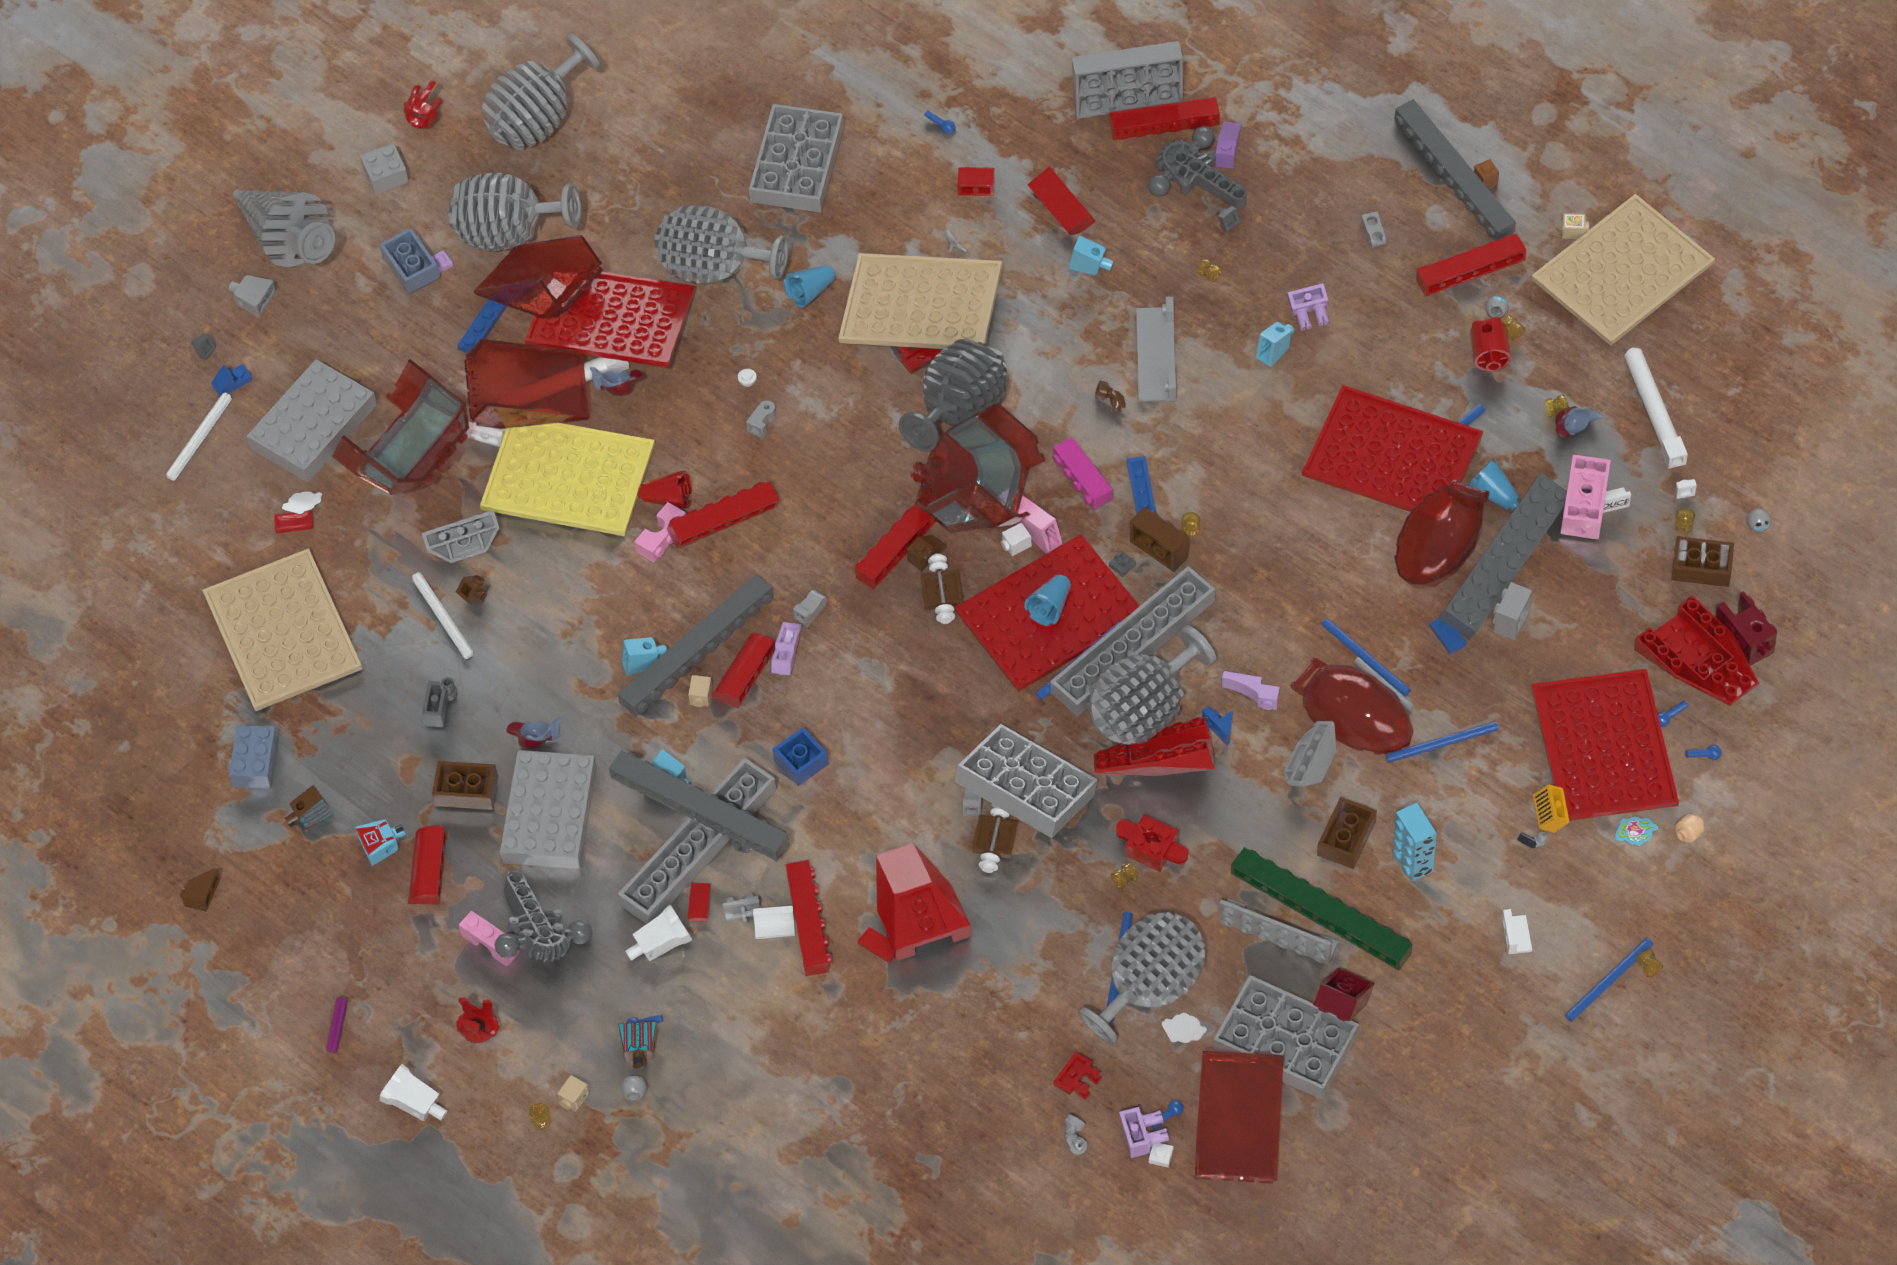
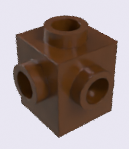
(473, 589)

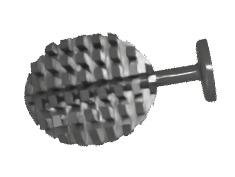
(955, 387)

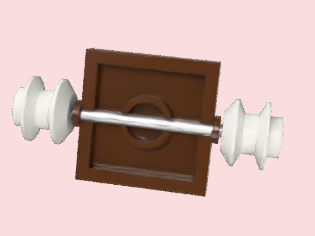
(941, 588)
(994, 838)

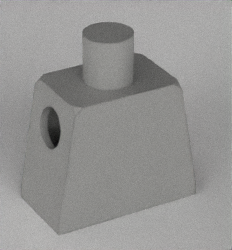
(253, 293)

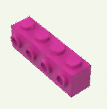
(1082, 473)

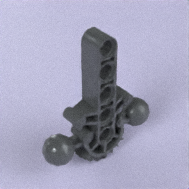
(1192, 160)
(539, 929)

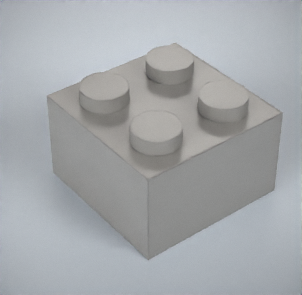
(384, 168)
(1512, 610)

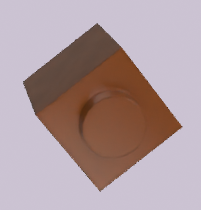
(1487, 173)

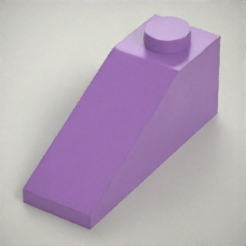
(1227, 145)

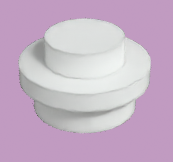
(747, 377)

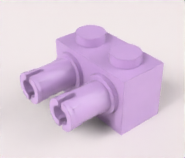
(1308, 300)
(1135, 1134)

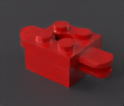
(1149, 851)

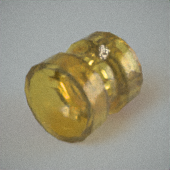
(1209, 269)
(1514, 329)
(1555, 405)
(1684, 520)
(1190, 524)
(1124, 875)
(1649, 963)
(540, 1121)

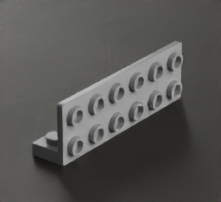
(1156, 353)
(1236, 915)

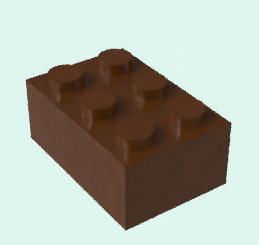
(1159, 539)
(1702, 561)
(465, 785)
(1346, 833)

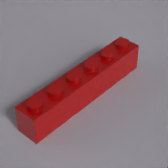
(1164, 118)
(1471, 264)
(723, 514)
(892, 546)
(807, 918)

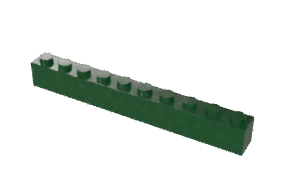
(1321, 908)

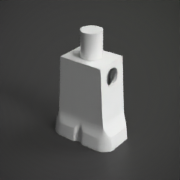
(659, 936)
(412, 1095)

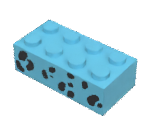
(1414, 842)

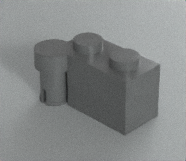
(437, 701)

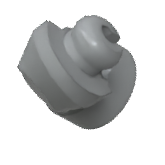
(1076, 1144)

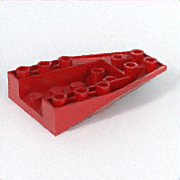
(1699, 653)
(1171, 751)
(916, 902)

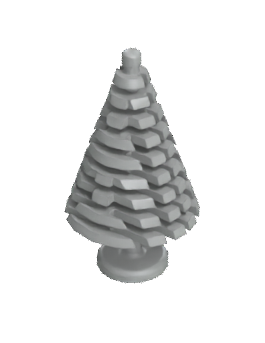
(287, 225)

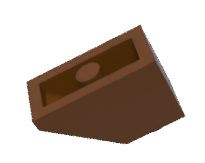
(923, 549)
(200, 890)

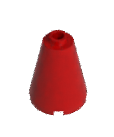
(669, 488)

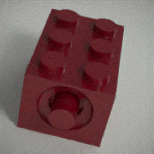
(1750, 628)

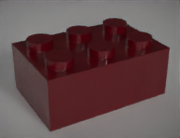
(1343, 994)

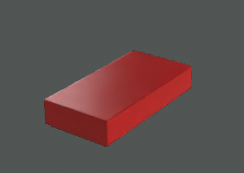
(293, 522)
(699, 902)
(877, 944)

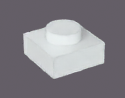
(1685, 488)
(1161, 1154)

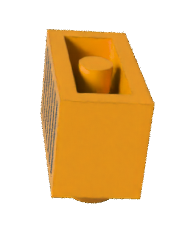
(1551, 808)

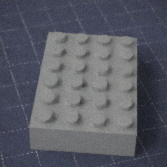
(1127, 79)
(796, 158)
(311, 420)
(1026, 780)
(548, 809)
(1282, 1024)

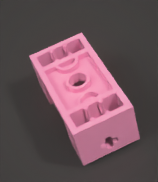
(1585, 510)

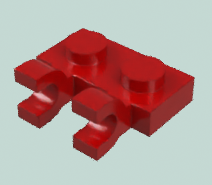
(916, 358)
(1073, 1072)

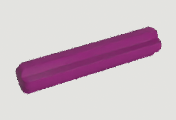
(336, 1025)

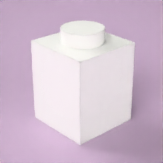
(1016, 539)

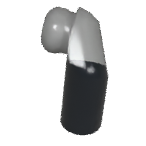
(1533, 842)

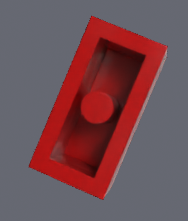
(976, 181)

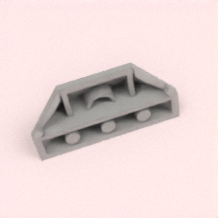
(462, 537)
(1312, 755)

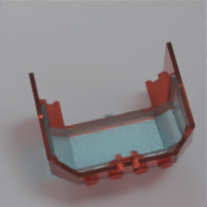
(416, 441)
(978, 472)

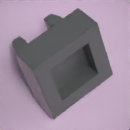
(1228, 218)
(203, 345)
(1122, 563)

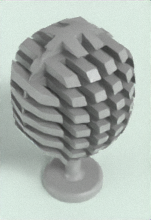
(531, 99)
(503, 211)
(709, 246)
(1142, 692)
(1150, 968)

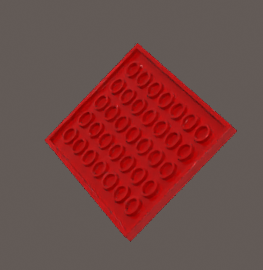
(620, 320)
(1389, 449)
(1032, 650)
(1605, 744)

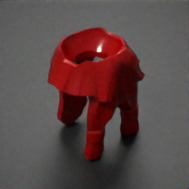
(417, 104)
(469, 1028)

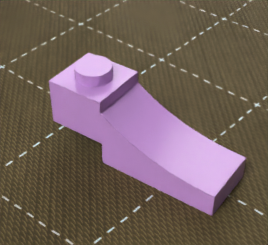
(786, 648)
(1252, 686)

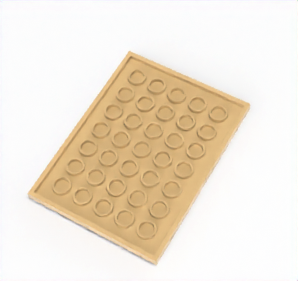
(1623, 269)
(919, 301)
(282, 629)

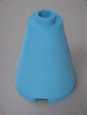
(808, 284)
(1498, 485)
(1048, 600)

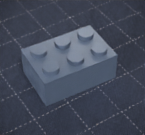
(409, 260)
(253, 756)

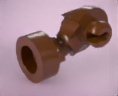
(1116, 398)

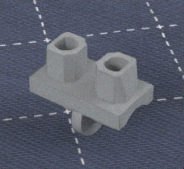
(741, 908)

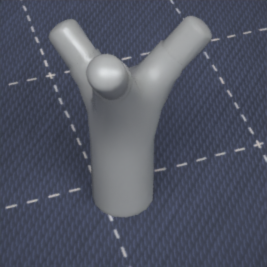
(953, 242)

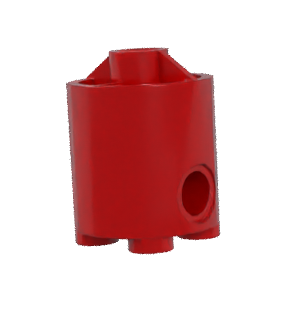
(1490, 344)

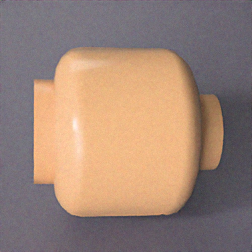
(1690, 828)

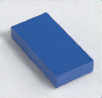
(1447, 636)

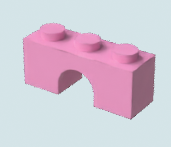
(653, 544)
(481, 931)

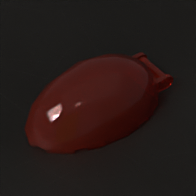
(1440, 534)
(1359, 704)

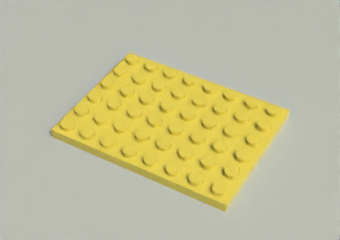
(568, 476)

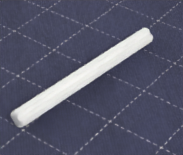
(198, 436)
(442, 615)

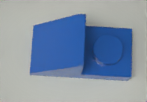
(228, 381)
(1220, 726)

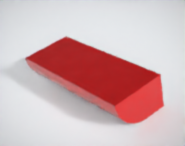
(1061, 202)
(744, 669)
(427, 865)

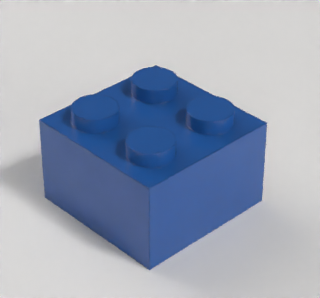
(800, 756)

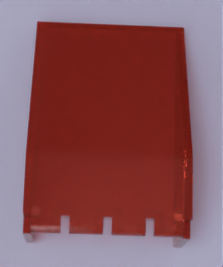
(543, 276)
(524, 385)
(1239, 1116)

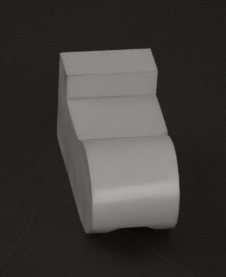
(1373, 229)
(760, 418)
(809, 608)
(972, 800)

